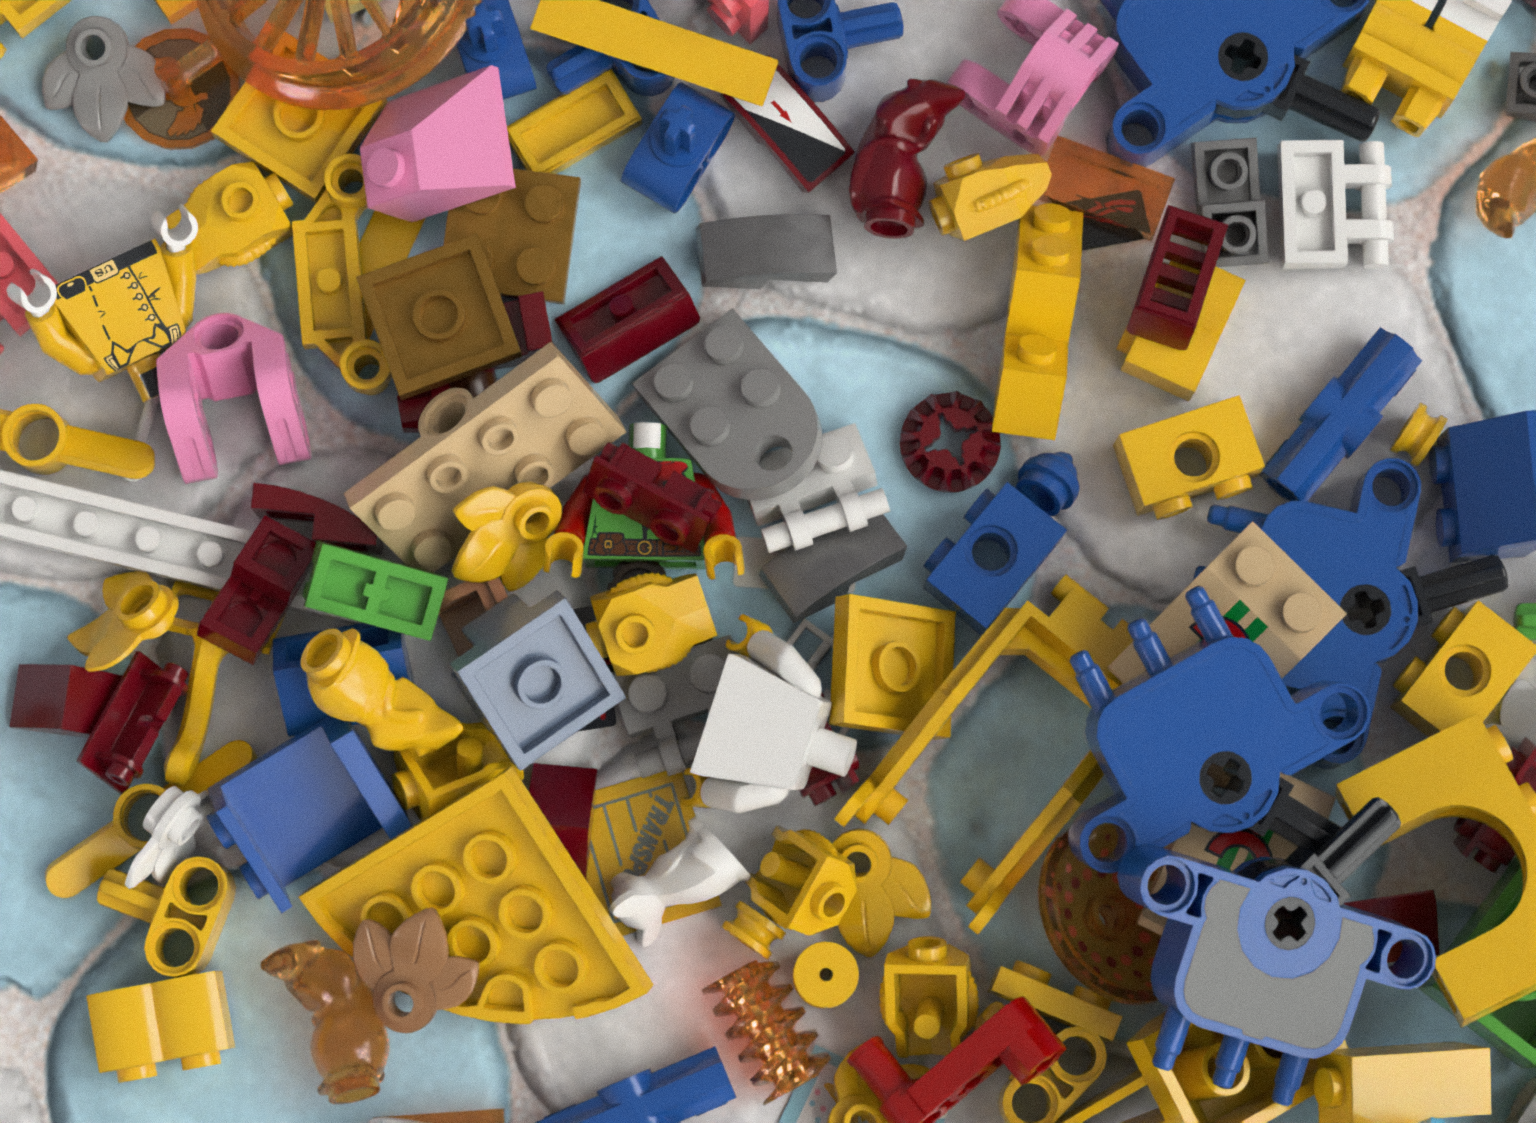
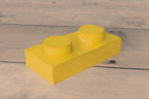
(1080, 1009)

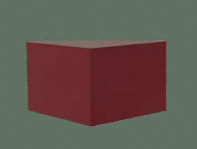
(60, 698)
(567, 803)

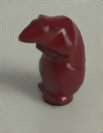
(886, 175)

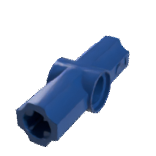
(1341, 417)
(657, 1097)

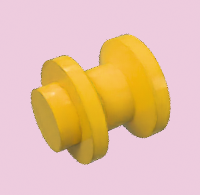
(825, 975)

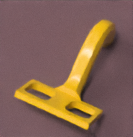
(189, 743)

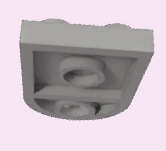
(731, 405)

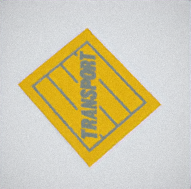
(634, 827)

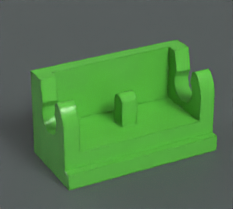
(374, 590)

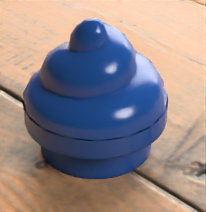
(1049, 481)

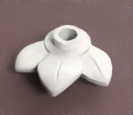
(173, 824)

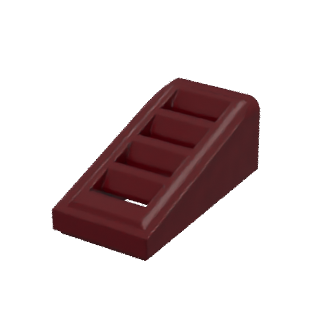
(1165, 315)

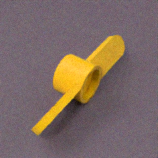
(75, 446)
(115, 842)

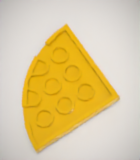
(504, 901)

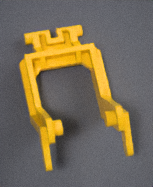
(1049, 644)

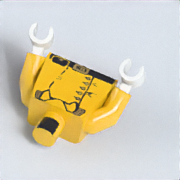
(119, 310)

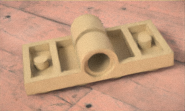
(520, 429)

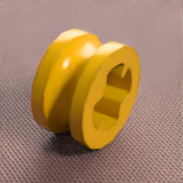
(1418, 434)
(753, 930)

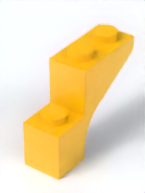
(1039, 322)

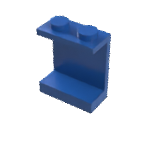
(303, 806)

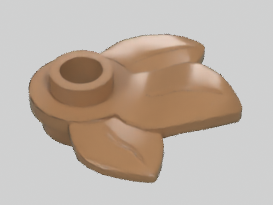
(413, 962)

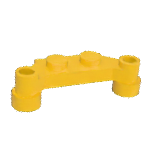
(327, 282)

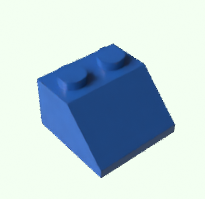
(1487, 487)

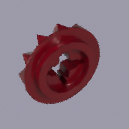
(938, 468)

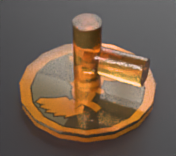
(196, 89)

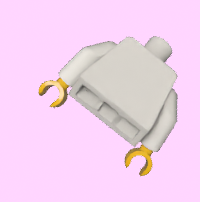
(764, 728)

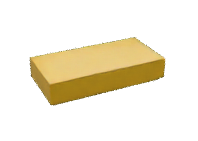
(573, 125)

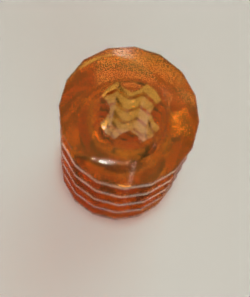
(767, 1028)

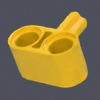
(171, 910)
(1058, 1086)

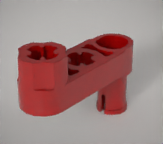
(1010, 1037)

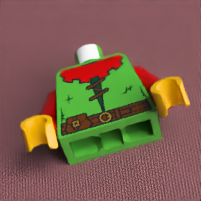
(617, 538)

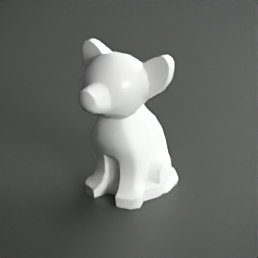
(684, 875)

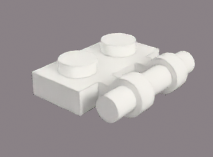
(1314, 204)
(837, 475)

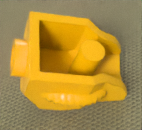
(987, 193)
(236, 217)
(650, 622)
(448, 772)
(803, 882)
(928, 996)

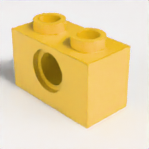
(1216, 431)
(1487, 645)

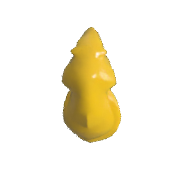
(356, 686)

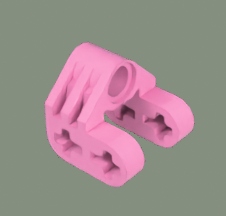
(1050, 80)
(221, 361)

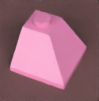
(439, 148)

